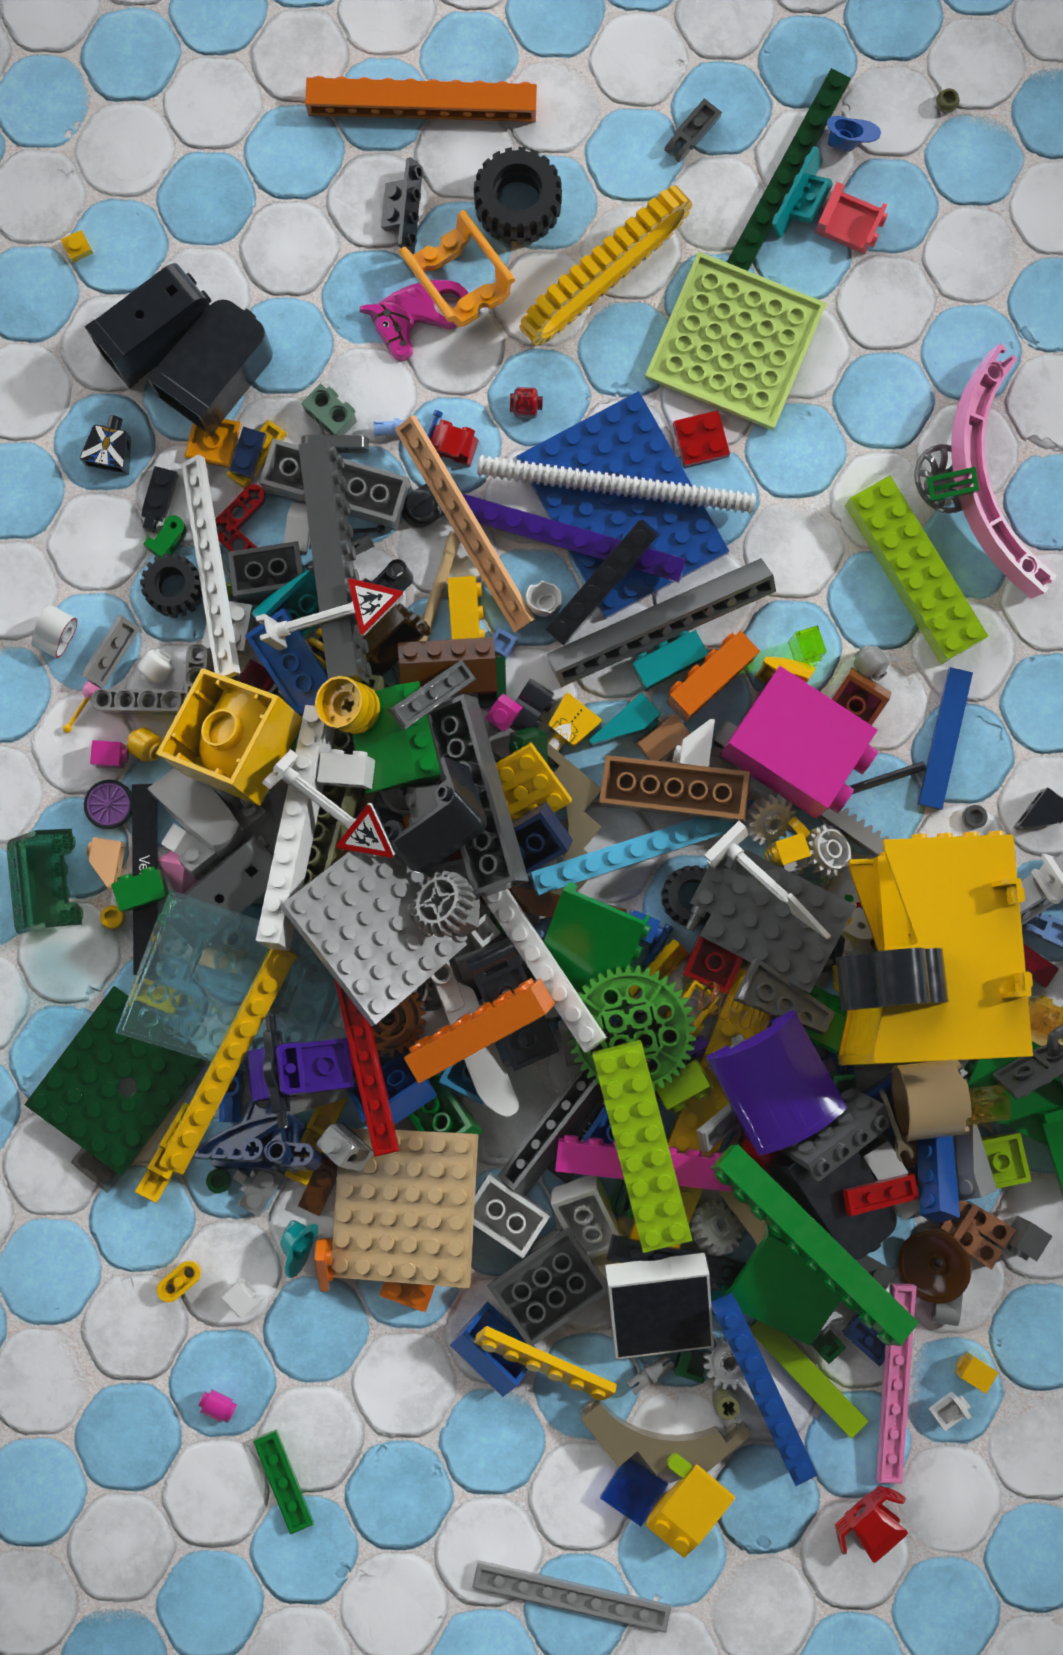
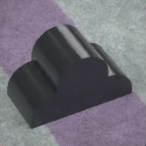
(892, 978)

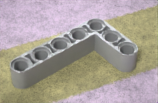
(163, 698)

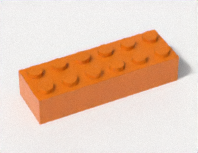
(480, 1030)

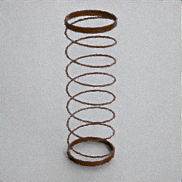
(712, 998)

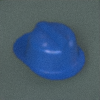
(849, 133)

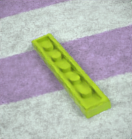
(810, 1378)

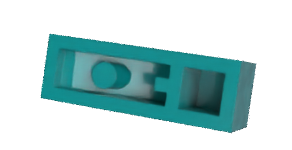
(632, 720)

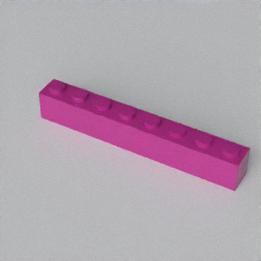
(602, 1160)

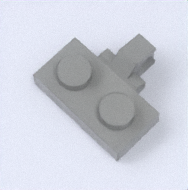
(258, 1188)

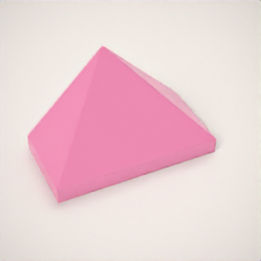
(176, 873)

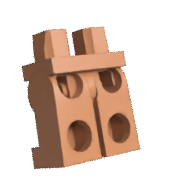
(970, 1227)

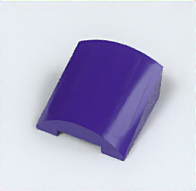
(777, 1085)

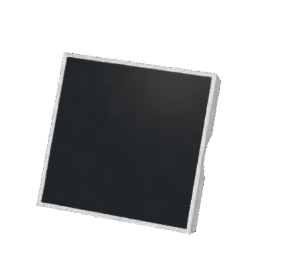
(660, 1306)

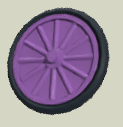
(108, 804)

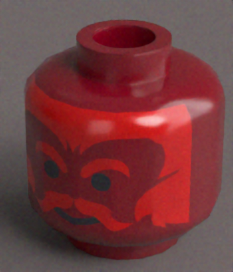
(525, 402)

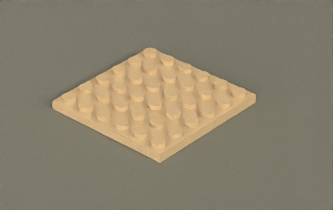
(408, 1212)

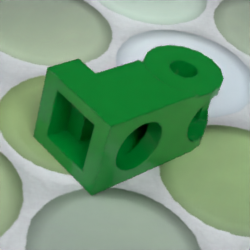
(168, 538)

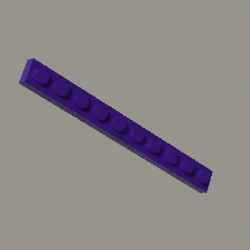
(569, 537)

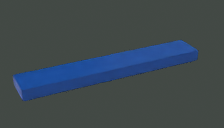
(945, 738)

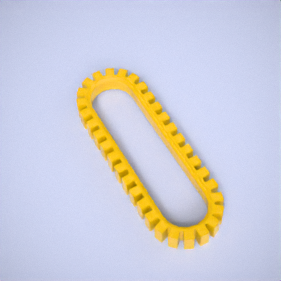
(605, 265)

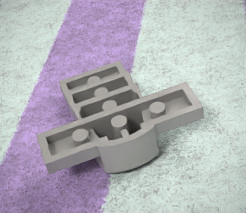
(205, 818)

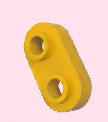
(179, 1280)

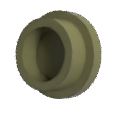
(947, 100)

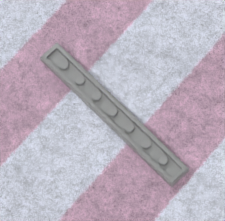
(571, 1596)

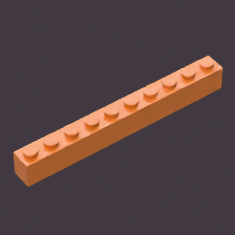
(421, 99)

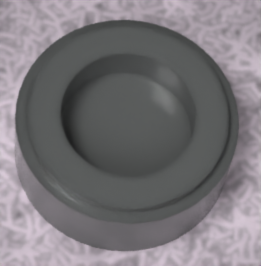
(974, 817)

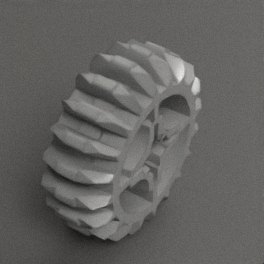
(449, 907)

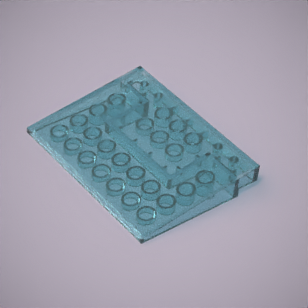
(200, 973)

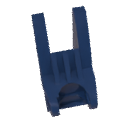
(257, 1139)

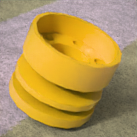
(347, 705)

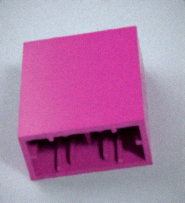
(801, 744)

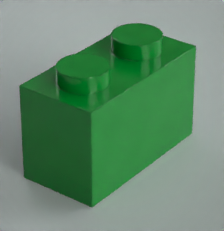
(140, 889)

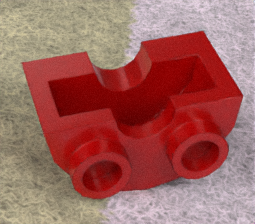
(454, 442)

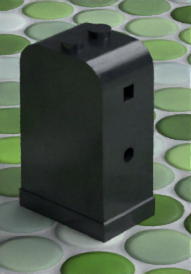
(148, 323)
(213, 365)
(826, 1202)

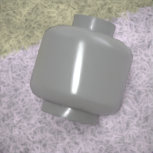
(871, 662)

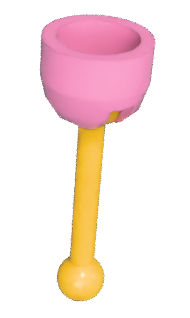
(88, 689)

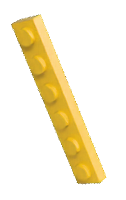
(545, 1363)

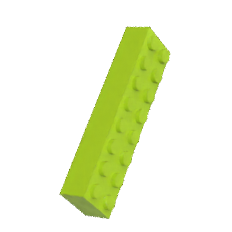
(915, 570)
(642, 1146)

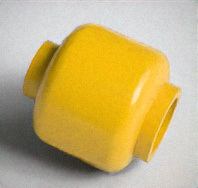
(144, 744)

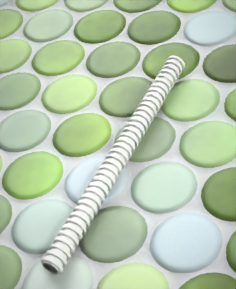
(615, 484)

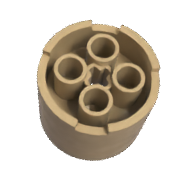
(930, 1100)

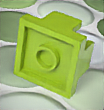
(1007, 1159)

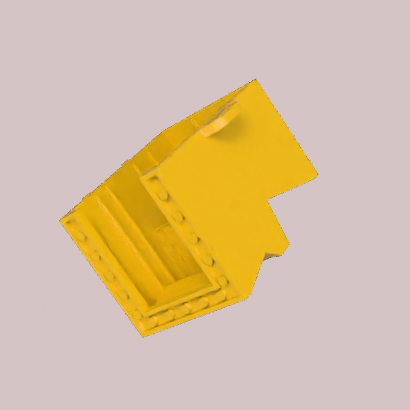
(954, 898)

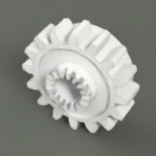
(769, 819)
(828, 851)
(715, 1228)
(715, 1364)

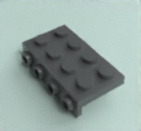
(843, 1137)

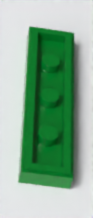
(283, 1481)

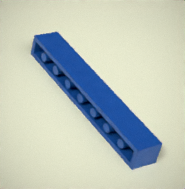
(763, 1389)

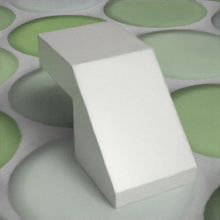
(297, 527)
(179, 841)

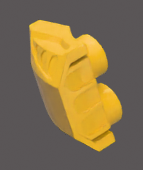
(796, 667)

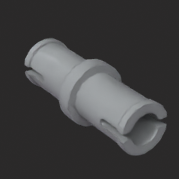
(650, 1374)

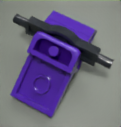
(296, 1069)

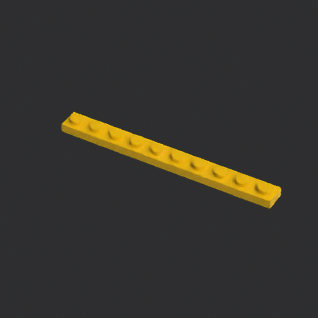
(227, 1060)

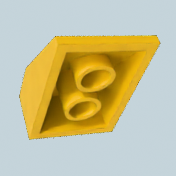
(689, 1511)

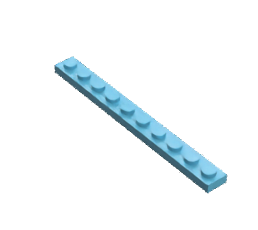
(628, 853)

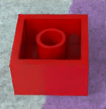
(711, 963)

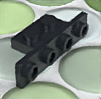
(402, 205)

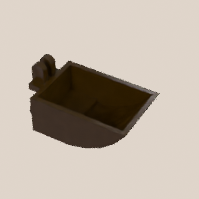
(394, 627)

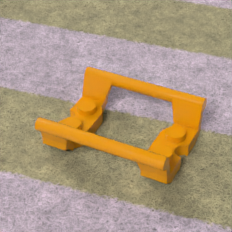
(450, 248)

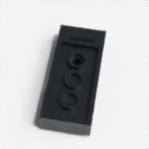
(503, 970)

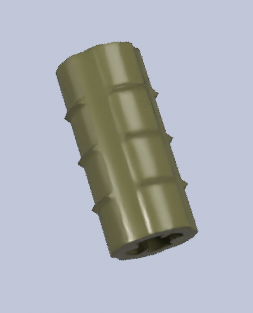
(731, 1408)

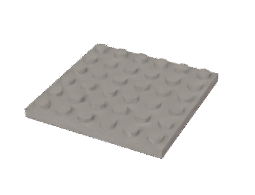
(365, 930)

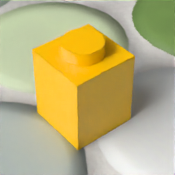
(976, 1372)

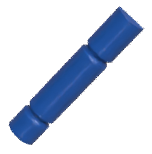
(657, 946)

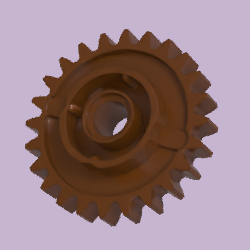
(402, 1028)

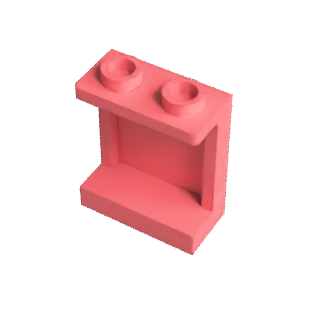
(851, 220)

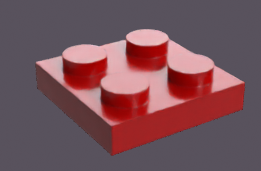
(701, 438)

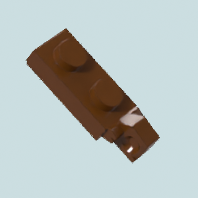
(319, 1187)

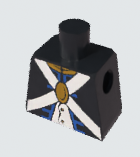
(108, 447)

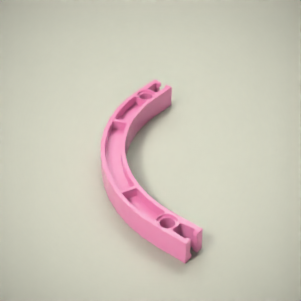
(981, 507)

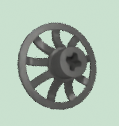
(935, 470)

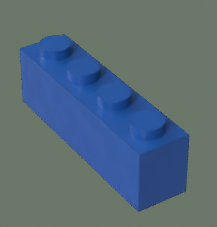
(938, 1178)

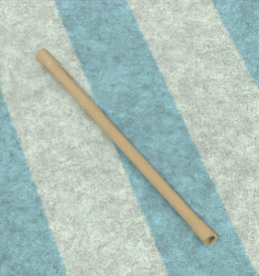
(449, 552)

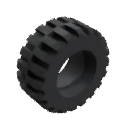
(518, 167)

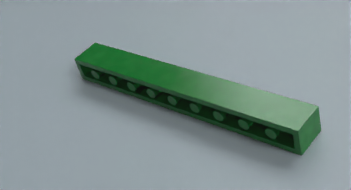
(814, 1245)

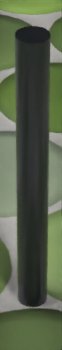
(888, 777)

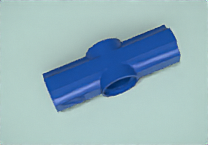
(231, 1103)

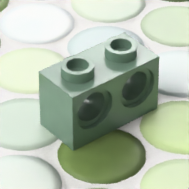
(325, 415)

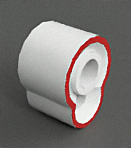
(54, 631)

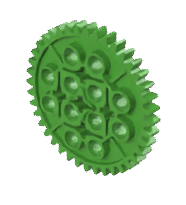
(655, 993)

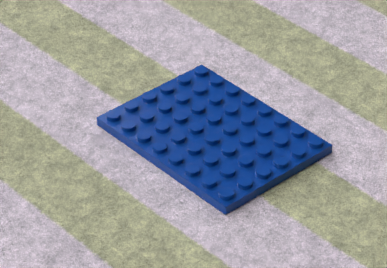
(629, 443)

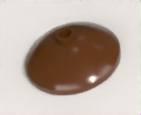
(933, 1281)

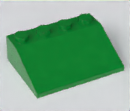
(399, 756)

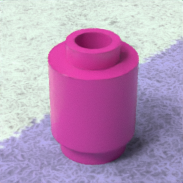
(217, 1406)

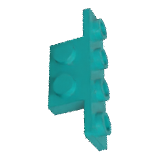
(805, 195)

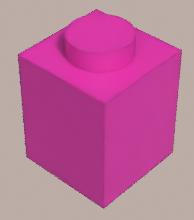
(503, 712)
(109, 754)

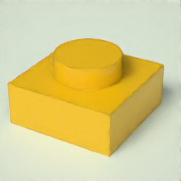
(76, 246)

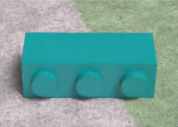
(669, 659)

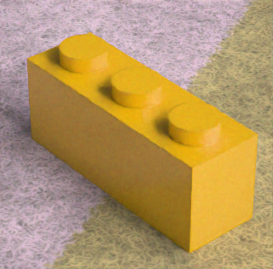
(464, 607)
(787, 850)

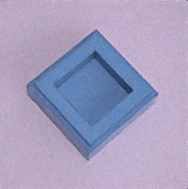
(503, 642)

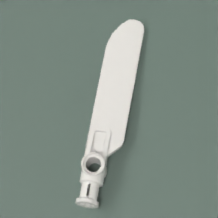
(485, 1065)

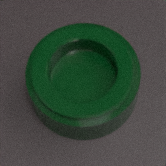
(218, 1180)

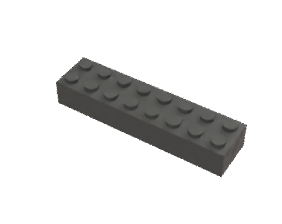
(494, 856)

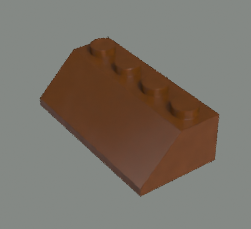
(428, 659)

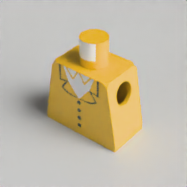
(572, 723)

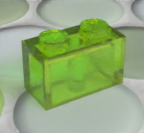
(807, 646)

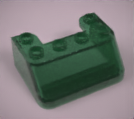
(40, 881)

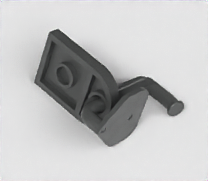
(1031, 1072)

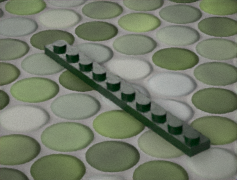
(790, 165)

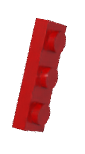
(880, 1194)

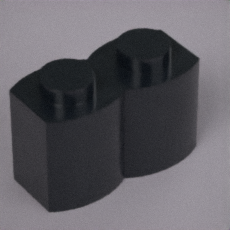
(534, 700)

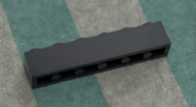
(603, 582)

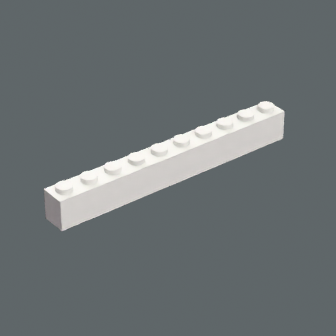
(294, 834)

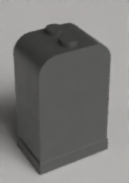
(237, 877)

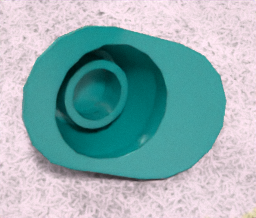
(296, 1245)

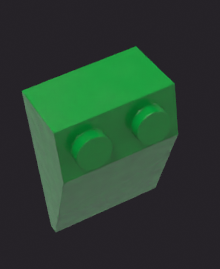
(444, 1113)

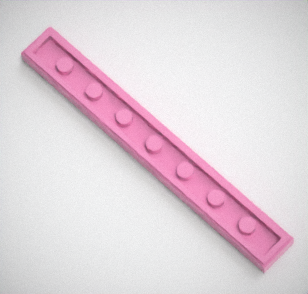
(895, 1397)

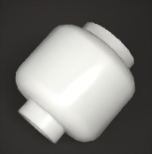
(155, 666)

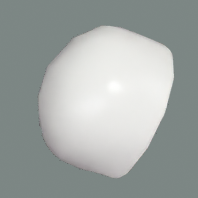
(544, 599)

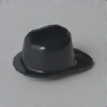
(421, 508)

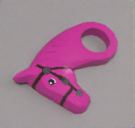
(400, 310)

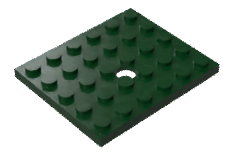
(83, 1092)

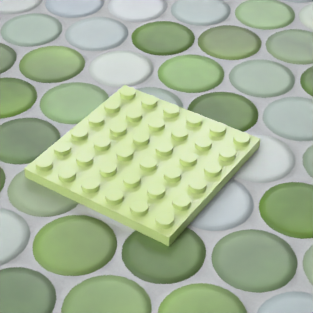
(735, 340)

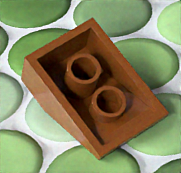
(861, 696)

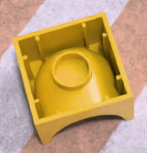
(230, 735)

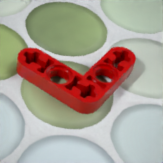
(234, 524)

